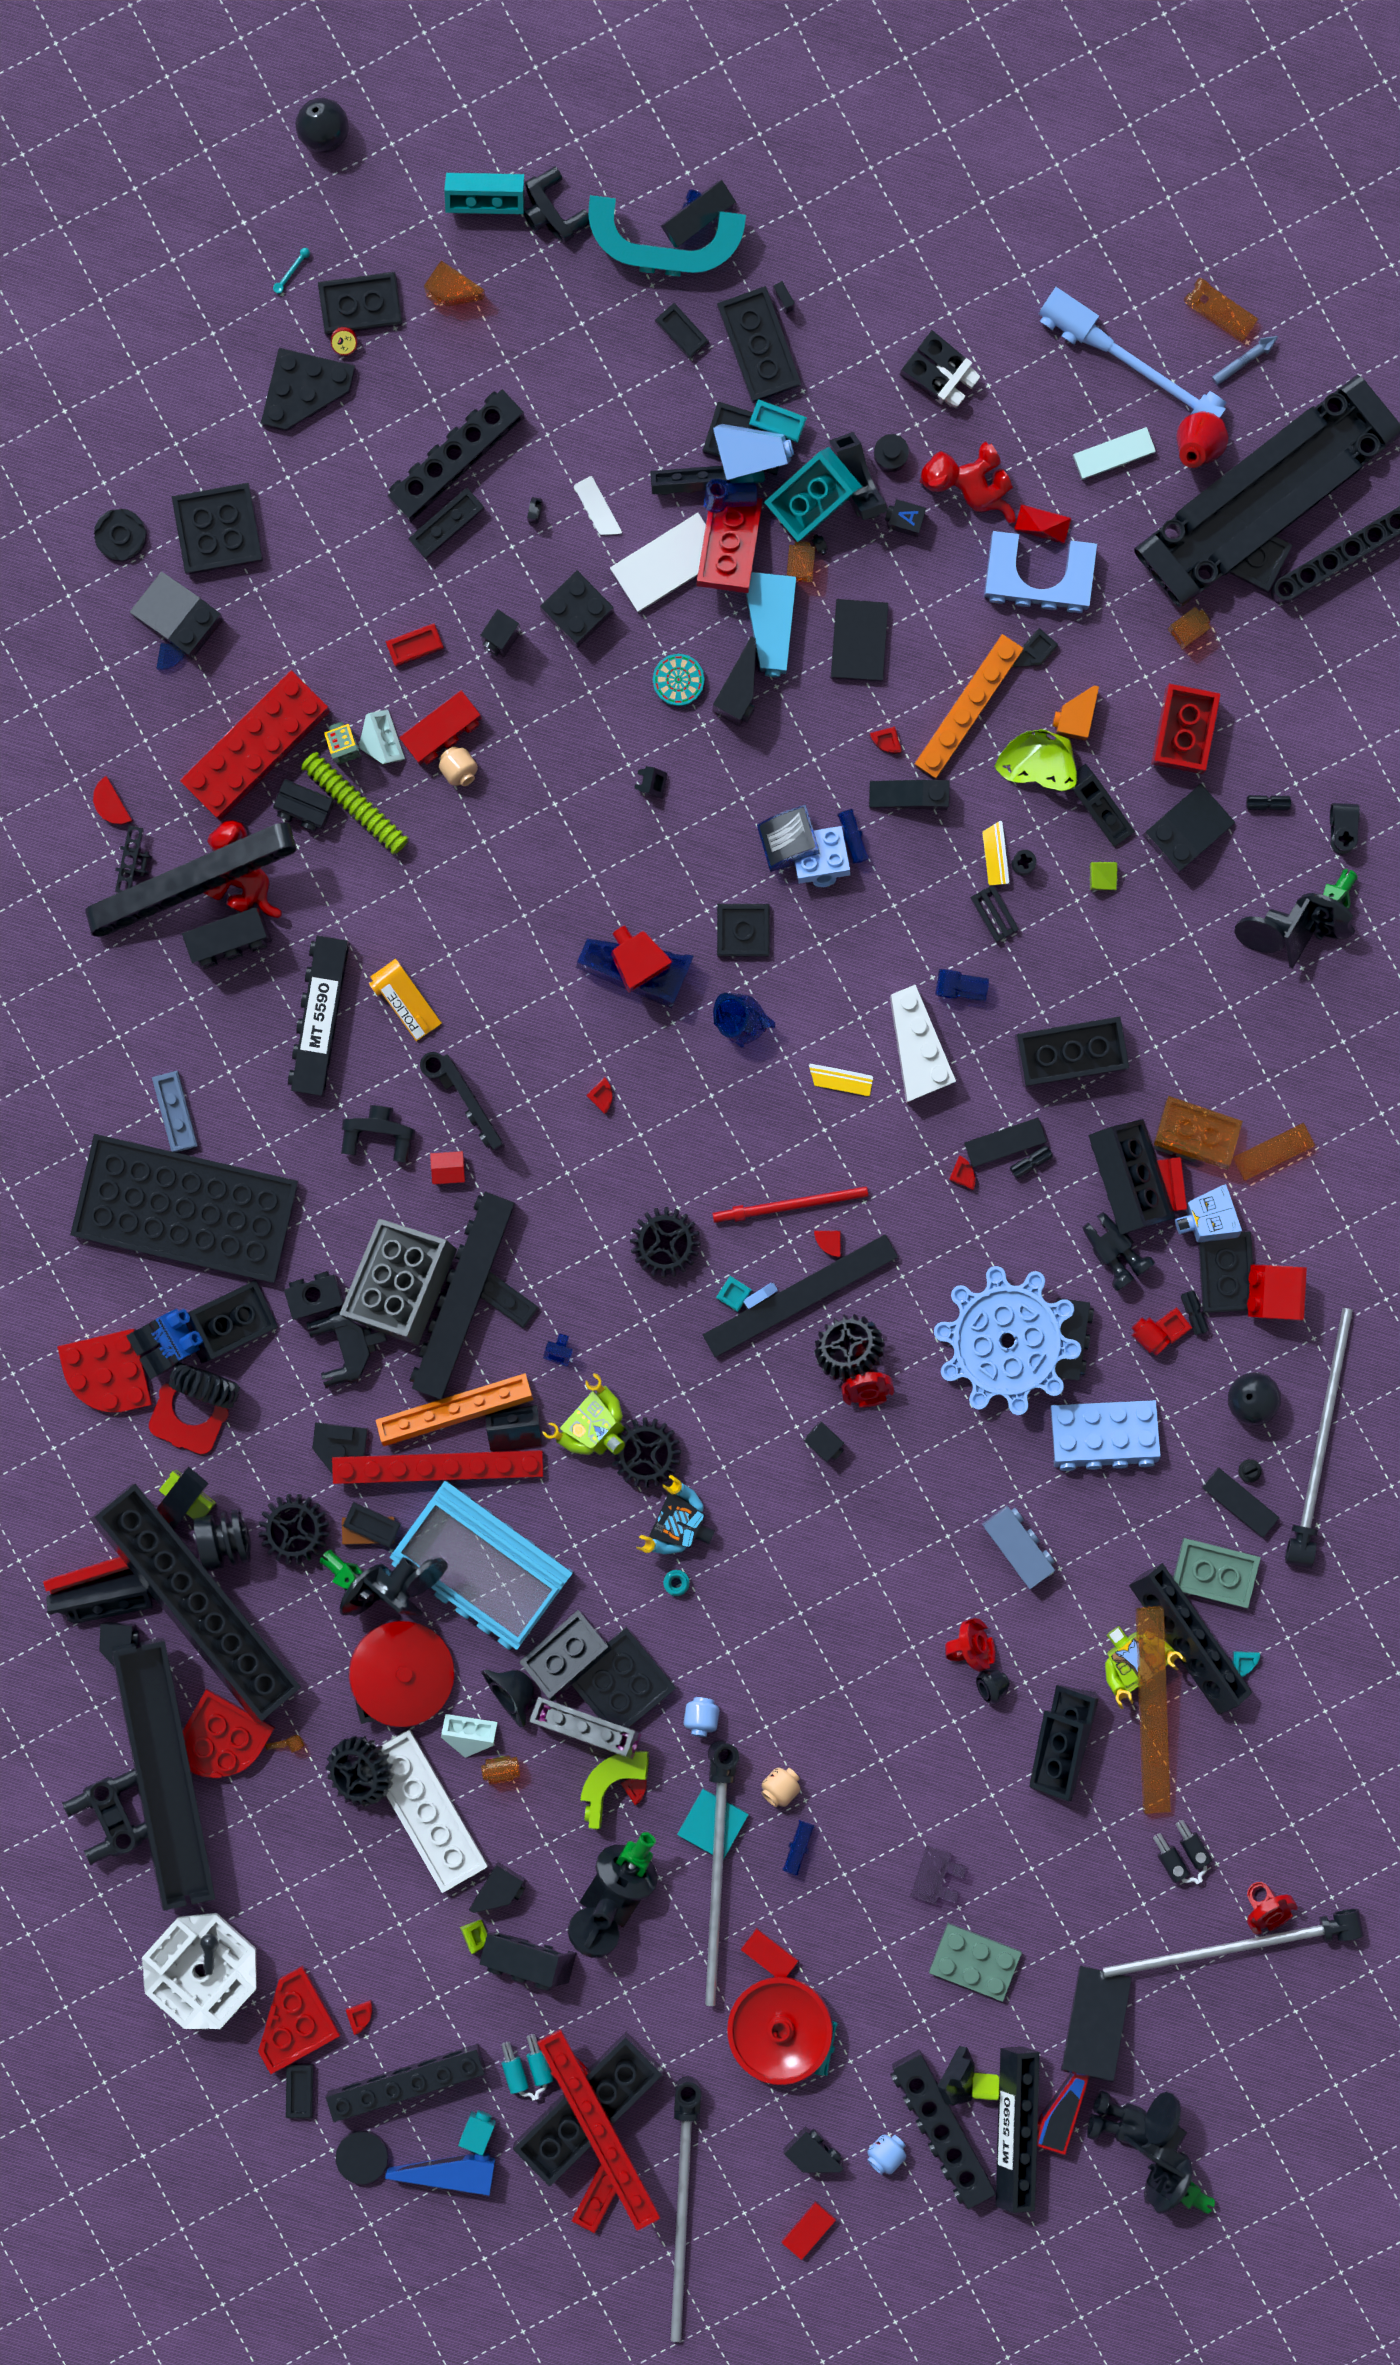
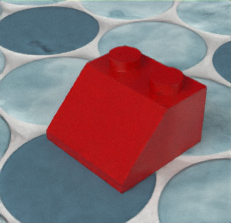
(1277, 1292)

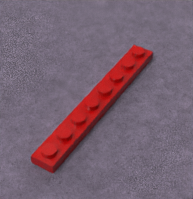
(437, 1466)
(598, 2129)

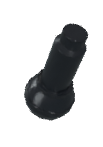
(209, 1944)

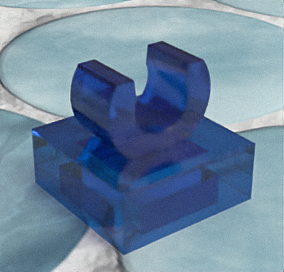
(558, 1351)

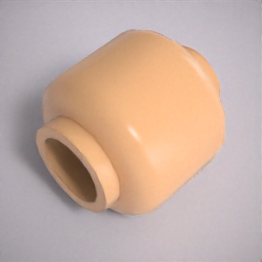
(458, 766)
(781, 1787)

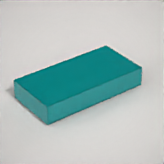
(777, 420)

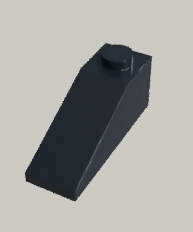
(909, 794)
(1101, 806)

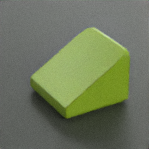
(985, 2086)

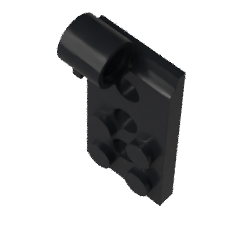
(449, 1076)

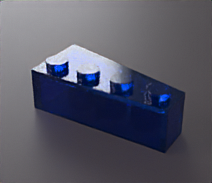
(663, 989)

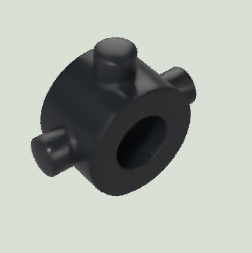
(819, 544)

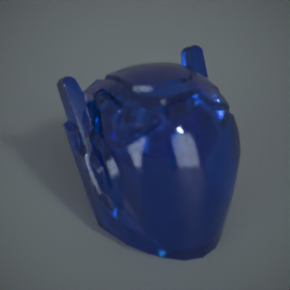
(730, 1019)

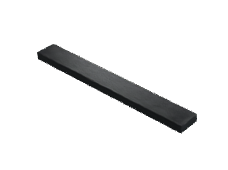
(800, 1295)

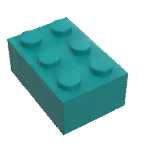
(813, 494)

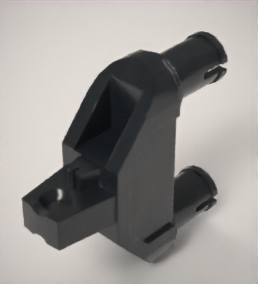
(355, 1346)

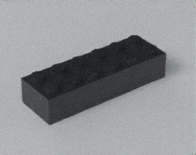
(618, 2082)

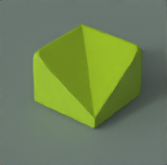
(1103, 875)

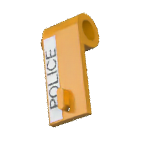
(404, 999)

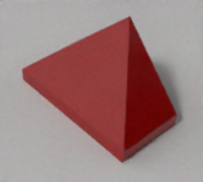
(1042, 524)

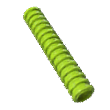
(354, 803)

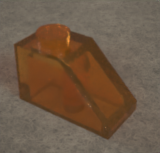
(451, 287)

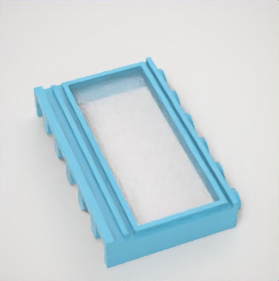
(490, 1566)

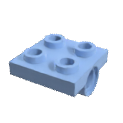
(829, 864)

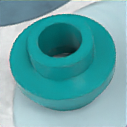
(676, 1591)

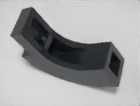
(866, 501)

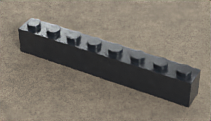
(462, 1296)

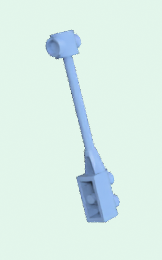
(1079, 325)

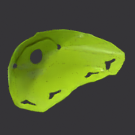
(1039, 759)

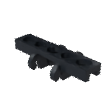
(135, 853)

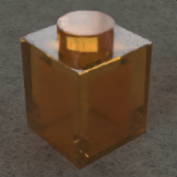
(801, 561)
(1190, 627)

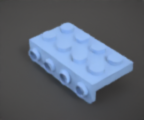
(1105, 1435)

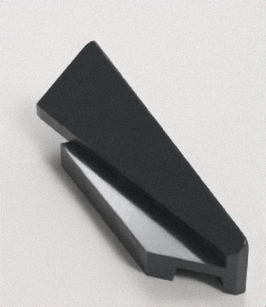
(101, 1598)

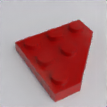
(295, 2022)

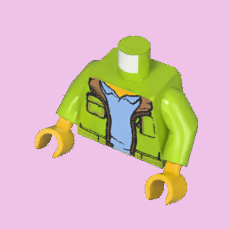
(1122, 1664)

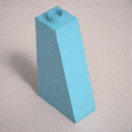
(770, 612)

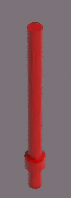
(739, 1212)

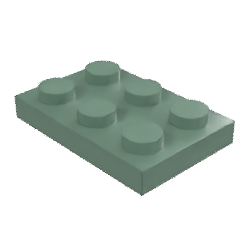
(1216, 1572)
(975, 1962)

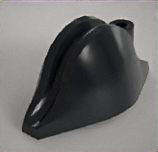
(513, 1692)

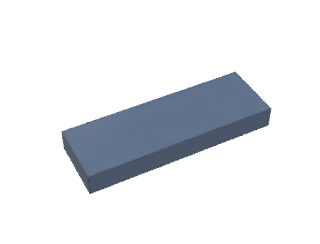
(175, 1111)

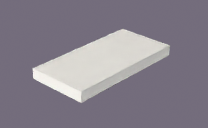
(662, 564)

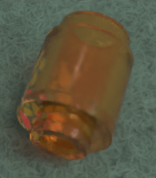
(500, 1769)

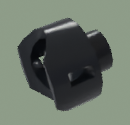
(891, 453)

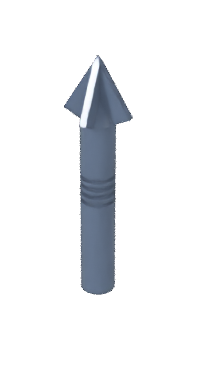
(1264, 345)

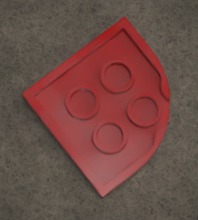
(106, 1372)
(222, 1737)

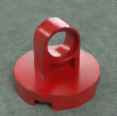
(867, 1389)
(972, 1645)
(1271, 1911)

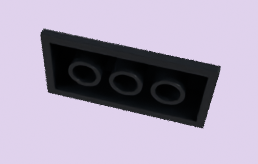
(1131, 1176)

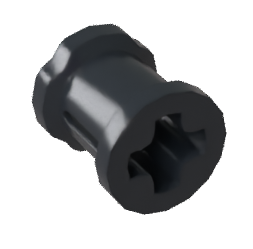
(1028, 855)

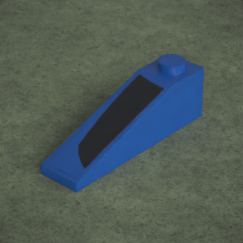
(459, 2173)

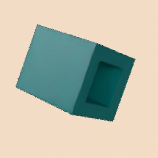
(477, 2132)

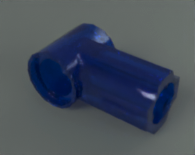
(729, 495)
(954, 985)

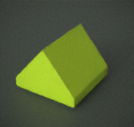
(474, 1935)

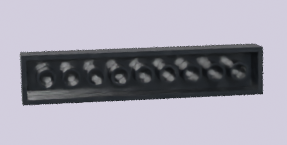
(195, 1603)

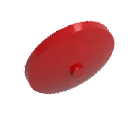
(401, 1673)
(780, 2030)

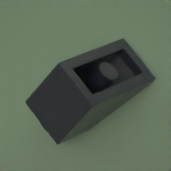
(498, 1889)

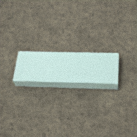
(1114, 453)

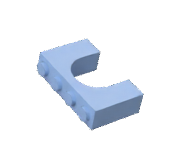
(1005, 584)

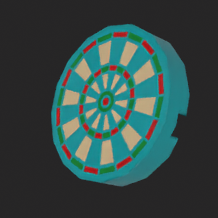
(678, 680)

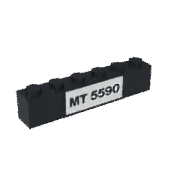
(319, 1016)
(1017, 2129)

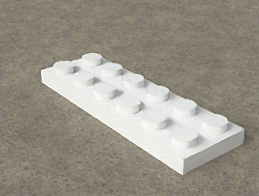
(430, 1815)

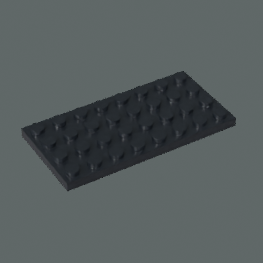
(184, 1208)

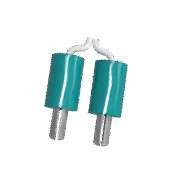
(515, 2073)

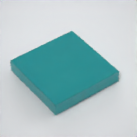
(700, 1823)

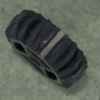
(652, 1222)
(836, 1344)
(204, 1385)
(659, 1470)
(282, 1523)
(368, 1769)

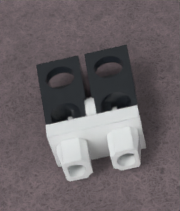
(938, 369)

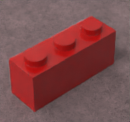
(441, 728)

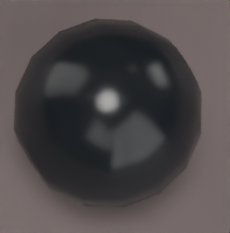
(322, 125)
(1254, 1399)

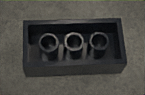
(1071, 1051)

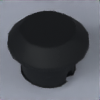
(1249, 1470)

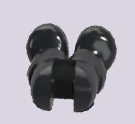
(1110, 1245)
(1131, 2122)

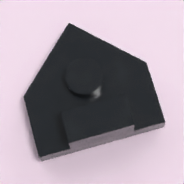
(338, 1441)
(958, 2078)

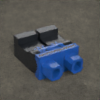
(172, 1335)

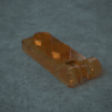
(1221, 310)

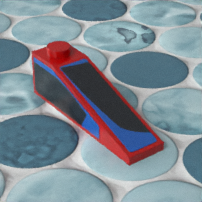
(1060, 2114)

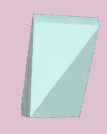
(380, 738)
(468, 1734)

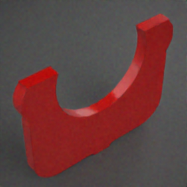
(192, 1437)

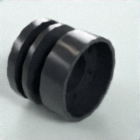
(220, 1540)

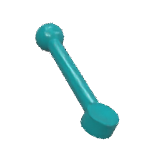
(278, 287)

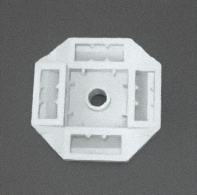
(192, 1998)

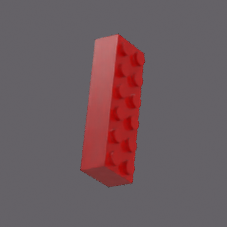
(255, 745)

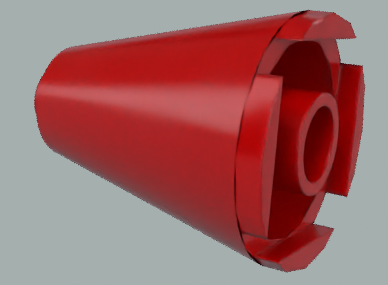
(1201, 439)

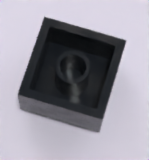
(577, 609)

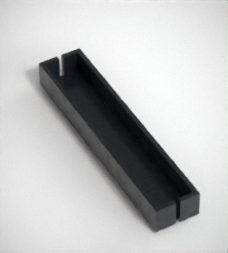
(162, 1773)

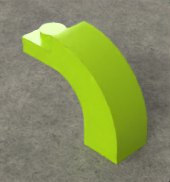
(604, 1775)

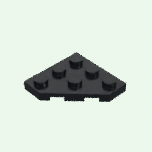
(303, 387)

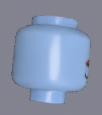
(701, 1716)
(886, 2154)

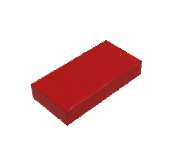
(414, 645)
(769, 1954)
(808, 2230)

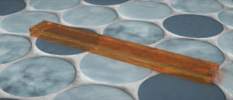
(1153, 1709)

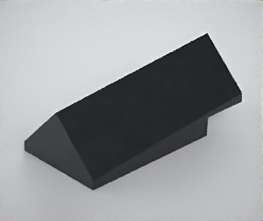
(1063, 1741)

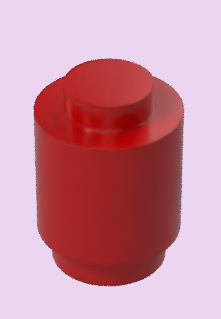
(1150, 1335)

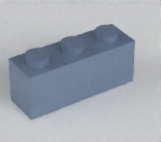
(1019, 1546)

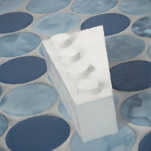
(920, 1052)

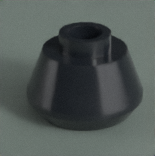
(992, 1685)

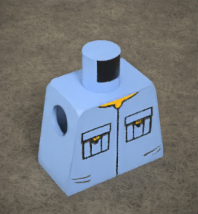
(1211, 1217)

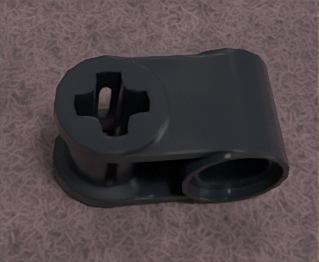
(1344, 822)

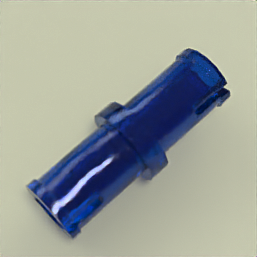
(853, 836)
(798, 1847)

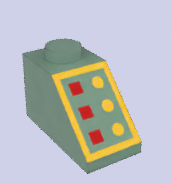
(342, 743)

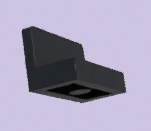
(513, 1428)

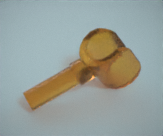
(293, 1742)

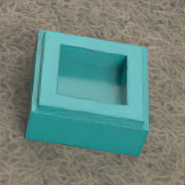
(733, 1293)

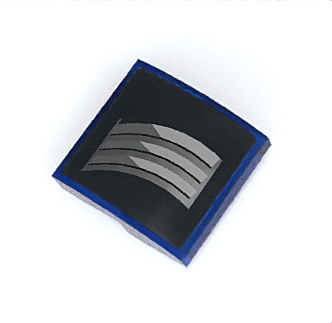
(788, 838)

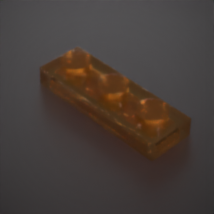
(1273, 1151)

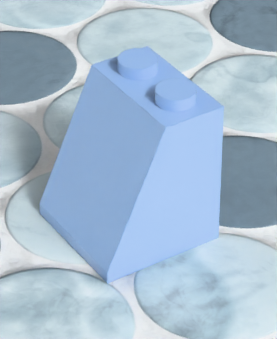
(750, 450)

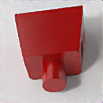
(638, 958)

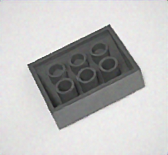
(398, 1281)

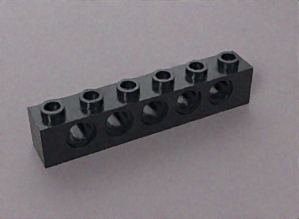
(413, 505)
(1192, 1639)
(405, 2083)
(966, 2192)

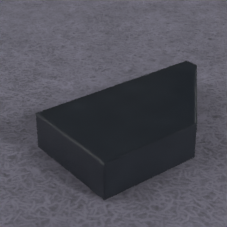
(1036, 650)

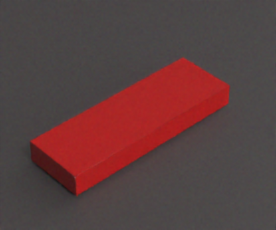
(595, 2201)

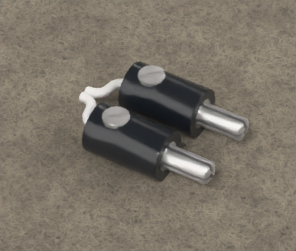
(1172, 1860)

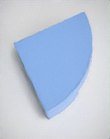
(760, 1295)

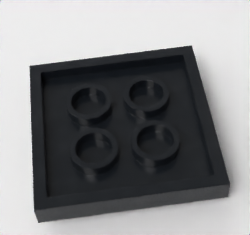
(217, 528)
(624, 1682)

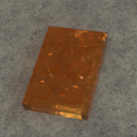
(1198, 1132)

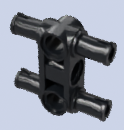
(111, 1816)

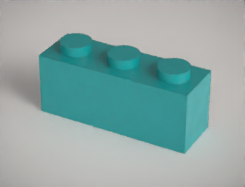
(484, 193)

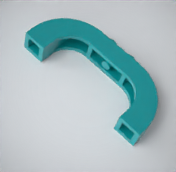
(674, 261)

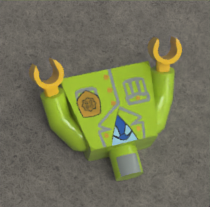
(593, 1424)

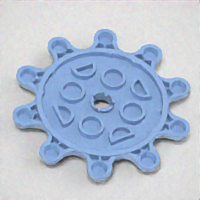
(979, 1332)

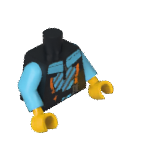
(677, 1522)

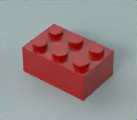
(1185, 728)

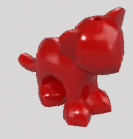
(970, 478)
(254, 884)

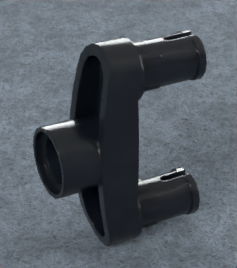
(543, 212)
(378, 1121)

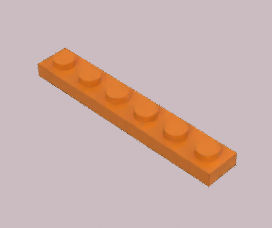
(969, 706)
(454, 1409)

